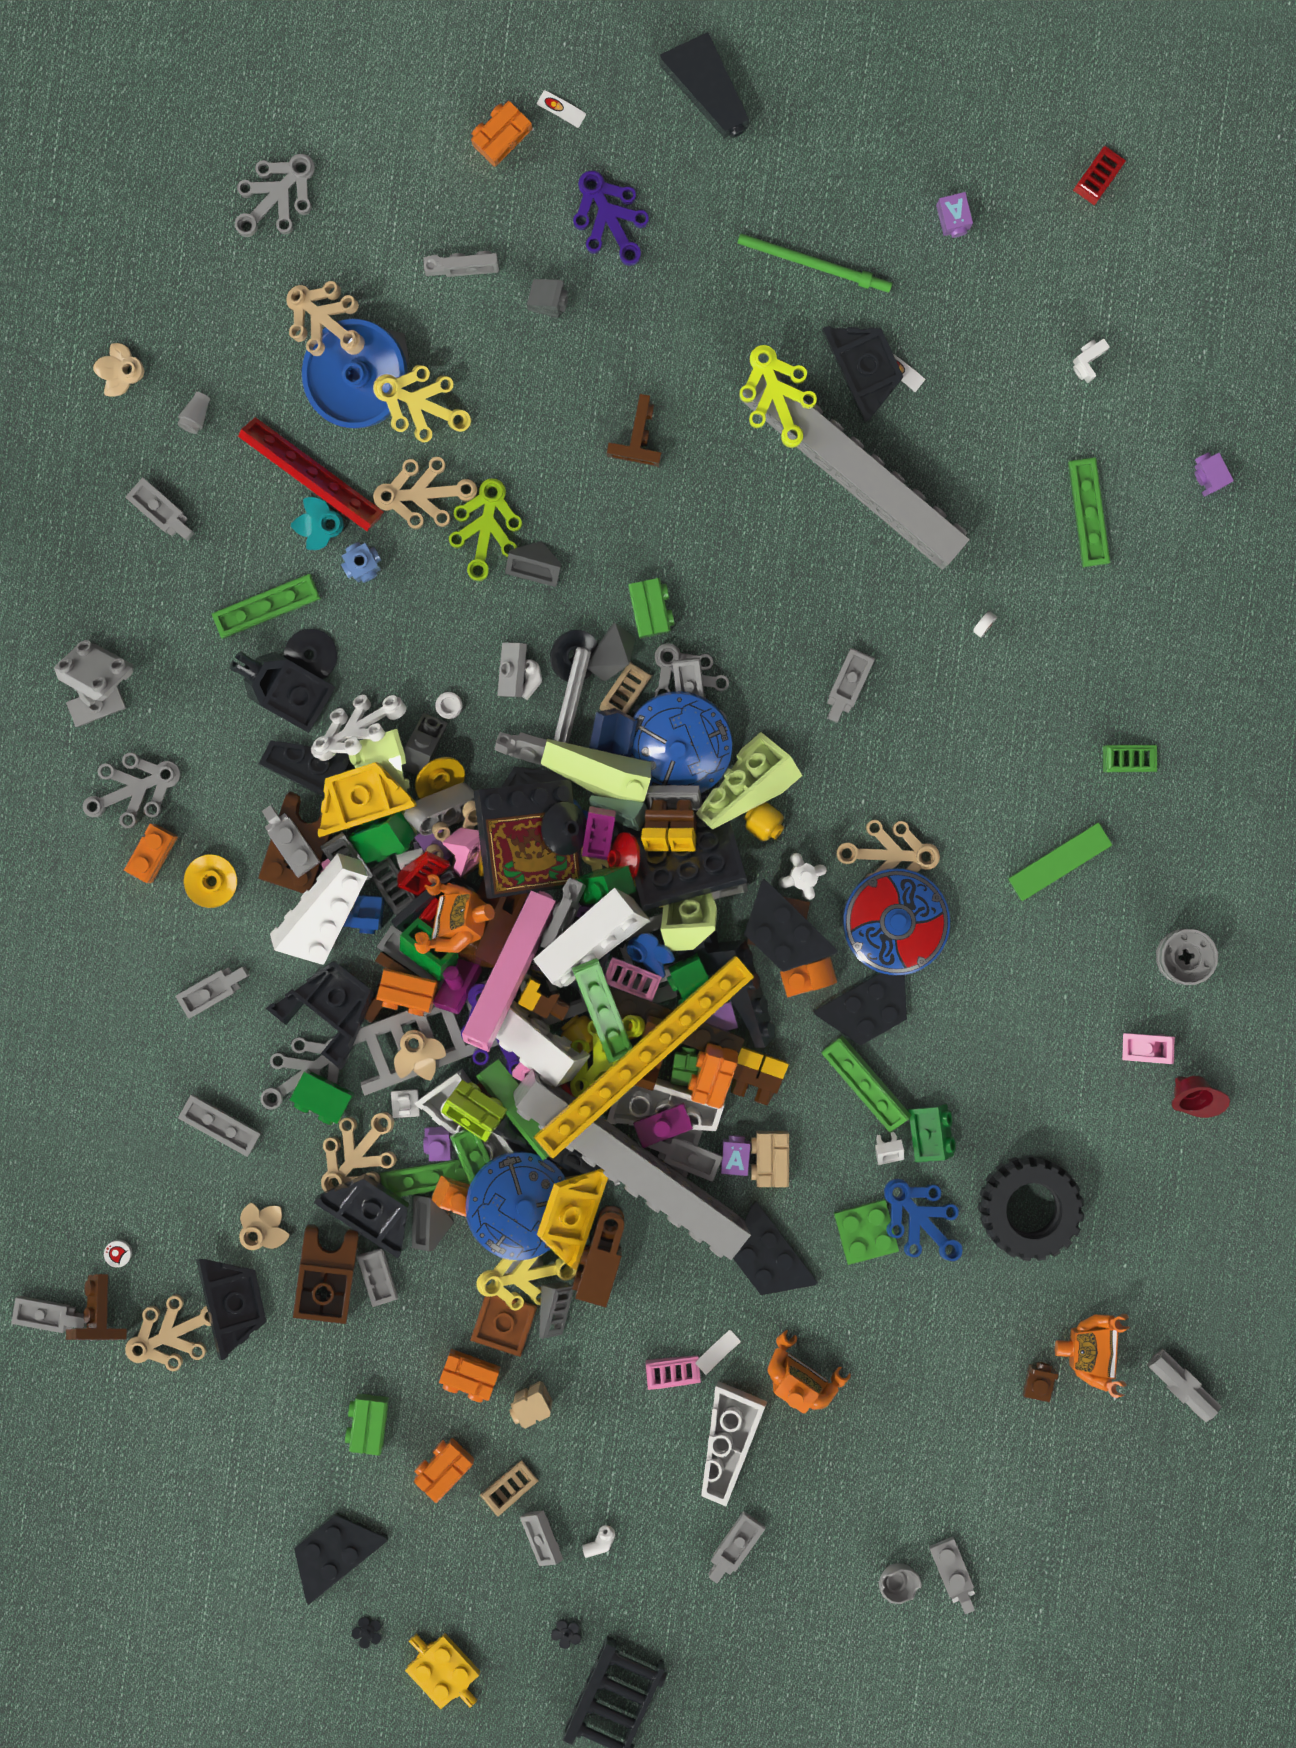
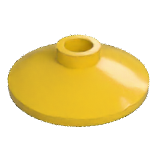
(439, 775)
(197, 884)

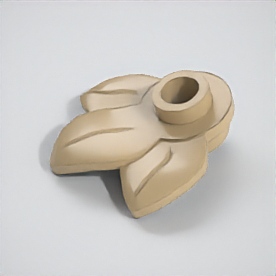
(115, 367)
(418, 1059)
(265, 1224)

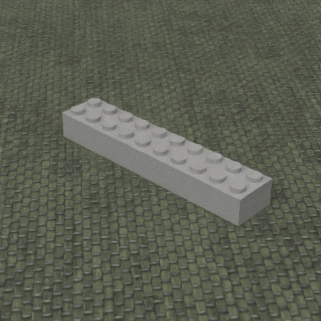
(868, 479)
(638, 1170)

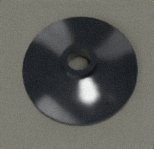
(563, 645)
(323, 647)
(555, 828)

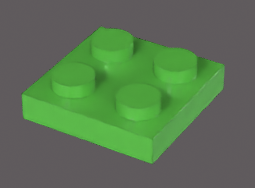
(864, 1231)

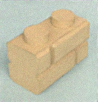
(771, 1158)
(531, 1405)

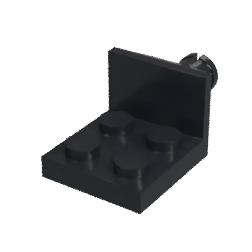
(284, 688)

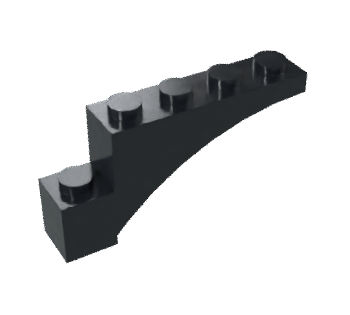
(749, 999)

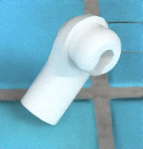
(532, 677)
(602, 1543)

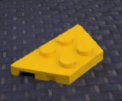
(360, 798)
(571, 1215)

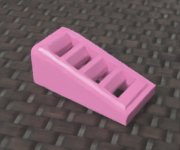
(628, 988)
(664, 1362)

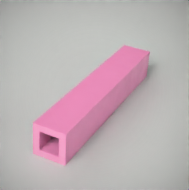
(509, 971)

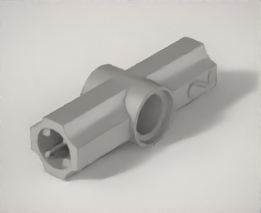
(1184, 1385)

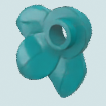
(314, 523)

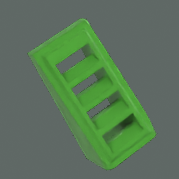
(1108, 758)

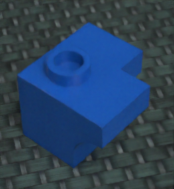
(366, 914)

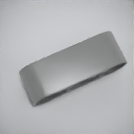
(440, 807)

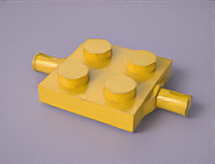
(442, 1670)

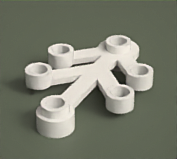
(330, 744)

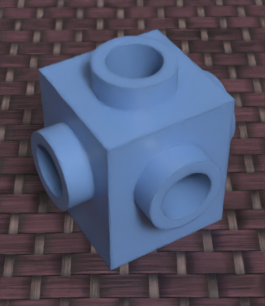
(368, 569)

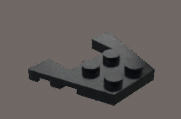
(336, 999)

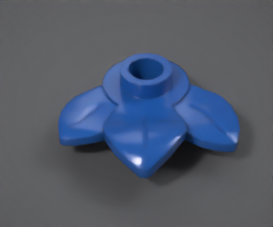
(650, 953)

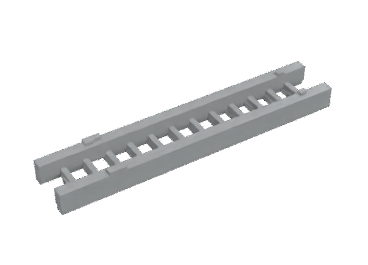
(462, 1049)

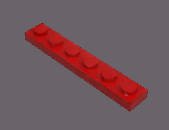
(310, 474)

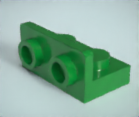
(932, 1133)

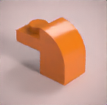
(809, 977)

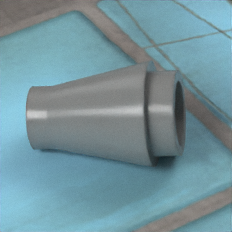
(193, 415)

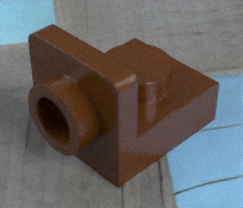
(1040, 1381)

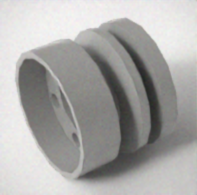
(1198, 967)

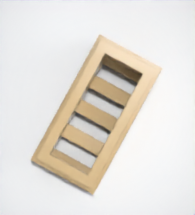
(643, 676)
(499, 1509)

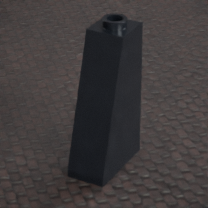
(704, 80)

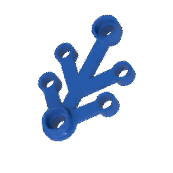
(919, 1217)

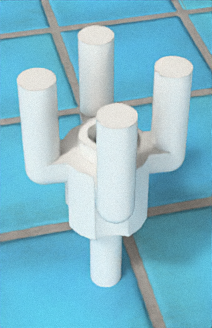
(802, 876)

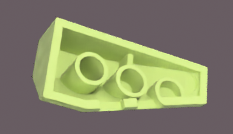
(388, 754)
(599, 771)
(756, 777)
(688, 922)

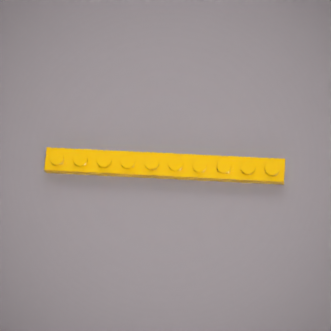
(643, 1057)

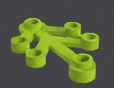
(486, 525)

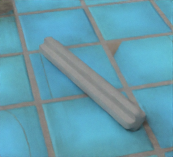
(572, 695)

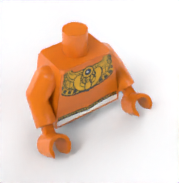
(458, 918)
(1094, 1351)
(799, 1383)

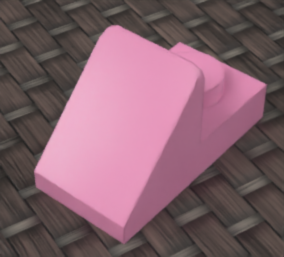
(466, 847)
(1148, 1048)

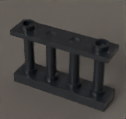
(598, 1680)

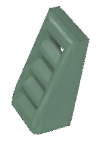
(628, 812)

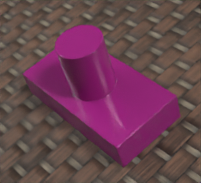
(598, 833)
(457, 985)
(663, 1125)

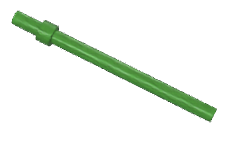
(864, 279)

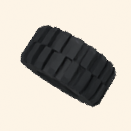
(1061, 1226)

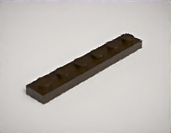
(706, 1033)

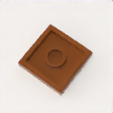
(503, 1327)

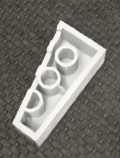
(320, 915)
(591, 936)
(539, 1048)
(434, 1102)
(641, 1102)
(731, 1433)

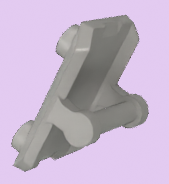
(92, 671)

